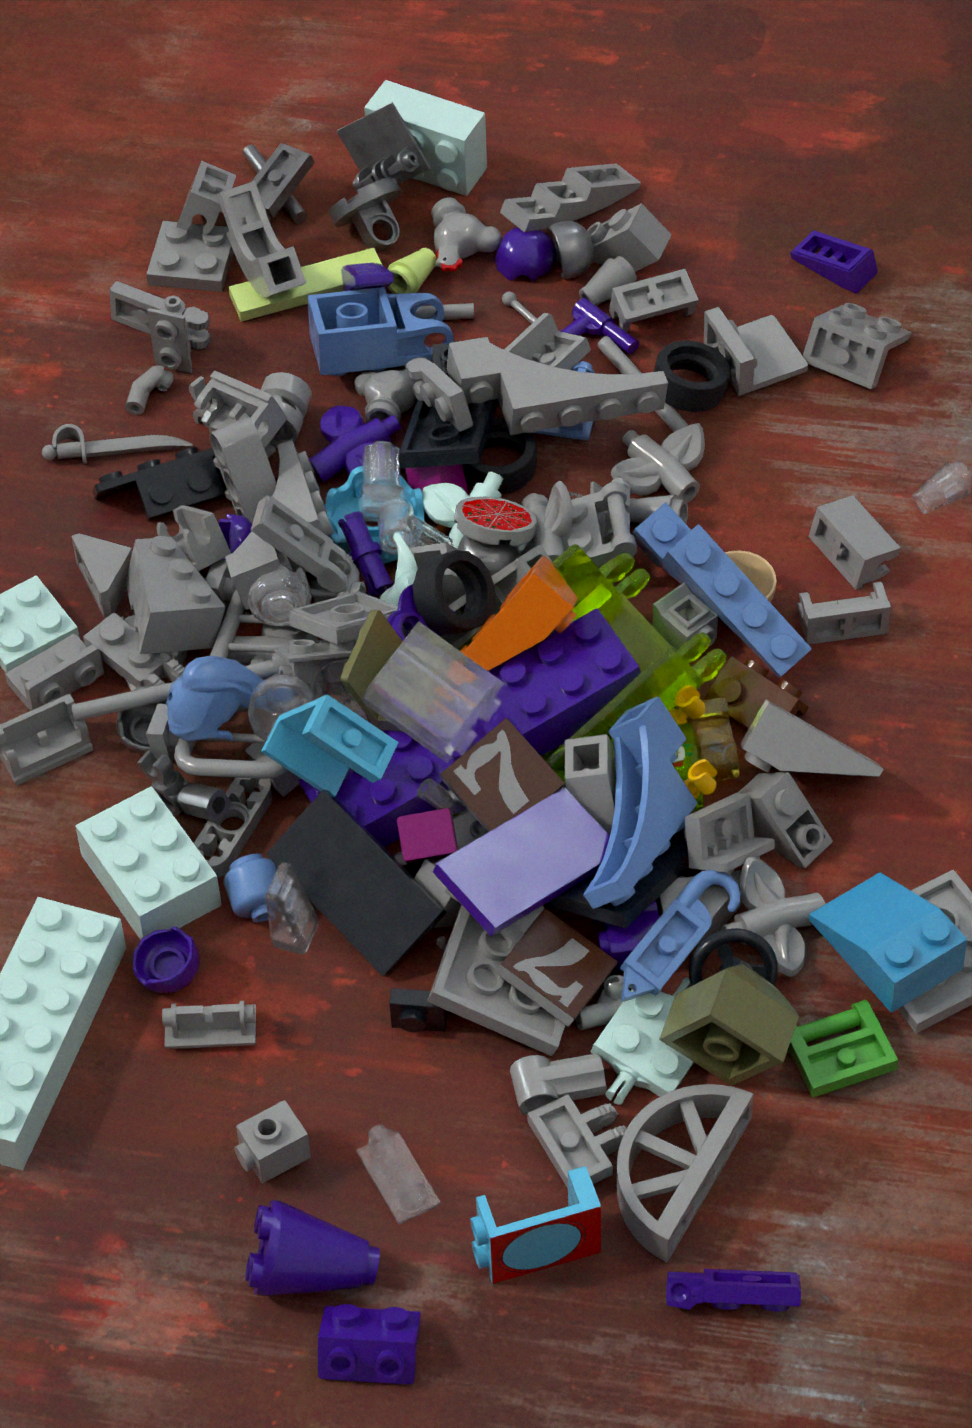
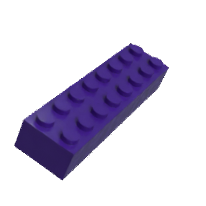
(544, 695)

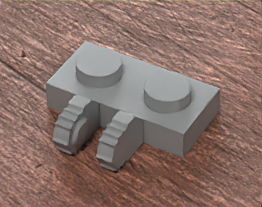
(570, 1137)

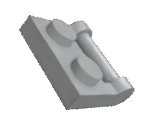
(587, 529)

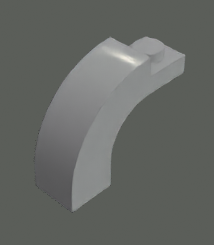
(255, 245)

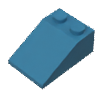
(892, 939)

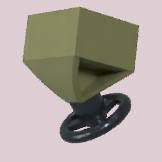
(735, 1018)

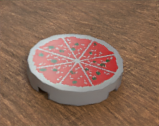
(494, 519)

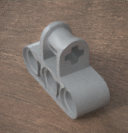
(243, 466)

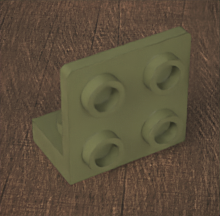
(371, 652)

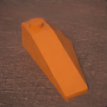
(527, 616)

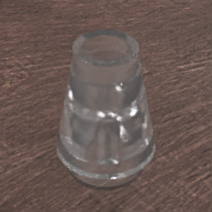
(944, 487)

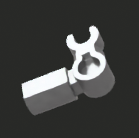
(181, 795)

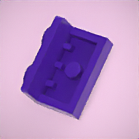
(368, 1344)

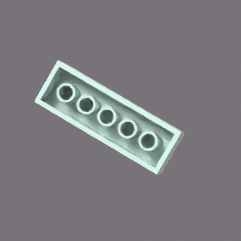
(46, 1009)

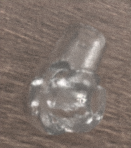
(439, 796)

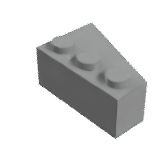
(170, 599)

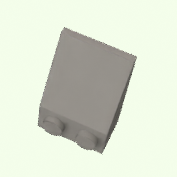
(794, 745)

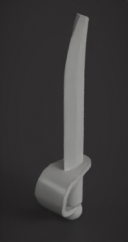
(106, 447)

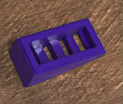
(852, 275)
(365, 276)

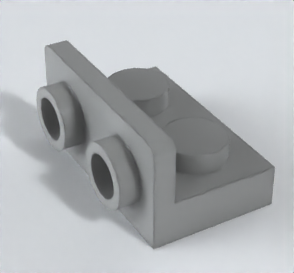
(55, 672)

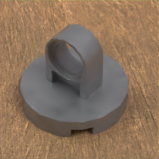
(370, 208)

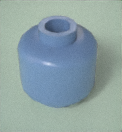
(248, 885)

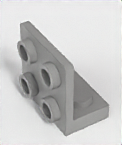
(853, 343)
(756, 351)

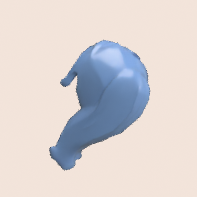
(208, 697)

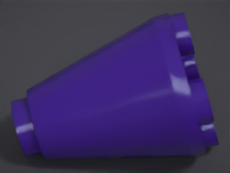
(306, 1254)

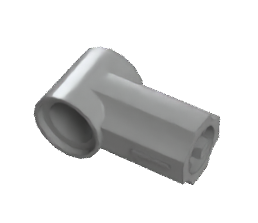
(542, 1081)

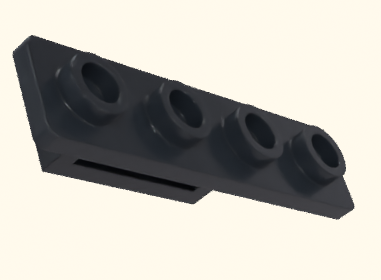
(166, 486)

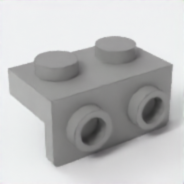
(549, 346)
(723, 835)

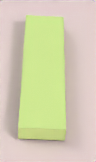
(319, 278)

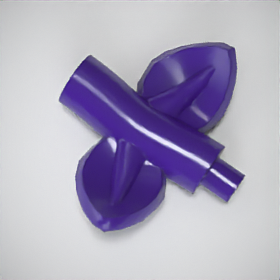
(347, 440)

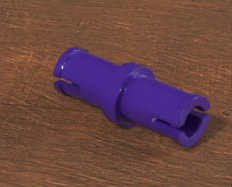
(365, 553)

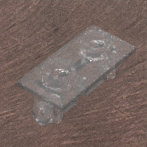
(397, 1174)

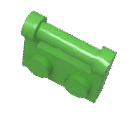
(844, 1058)

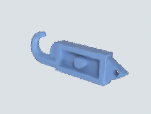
(673, 936)

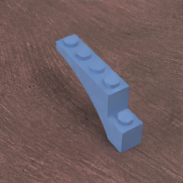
(718, 582)
(648, 800)

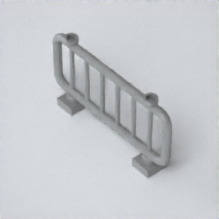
(158, 733)

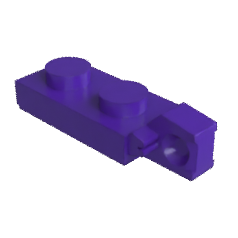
(734, 1287)

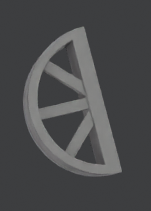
(688, 1104)

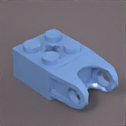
(371, 329)

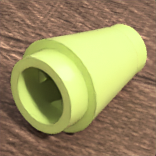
(412, 271)

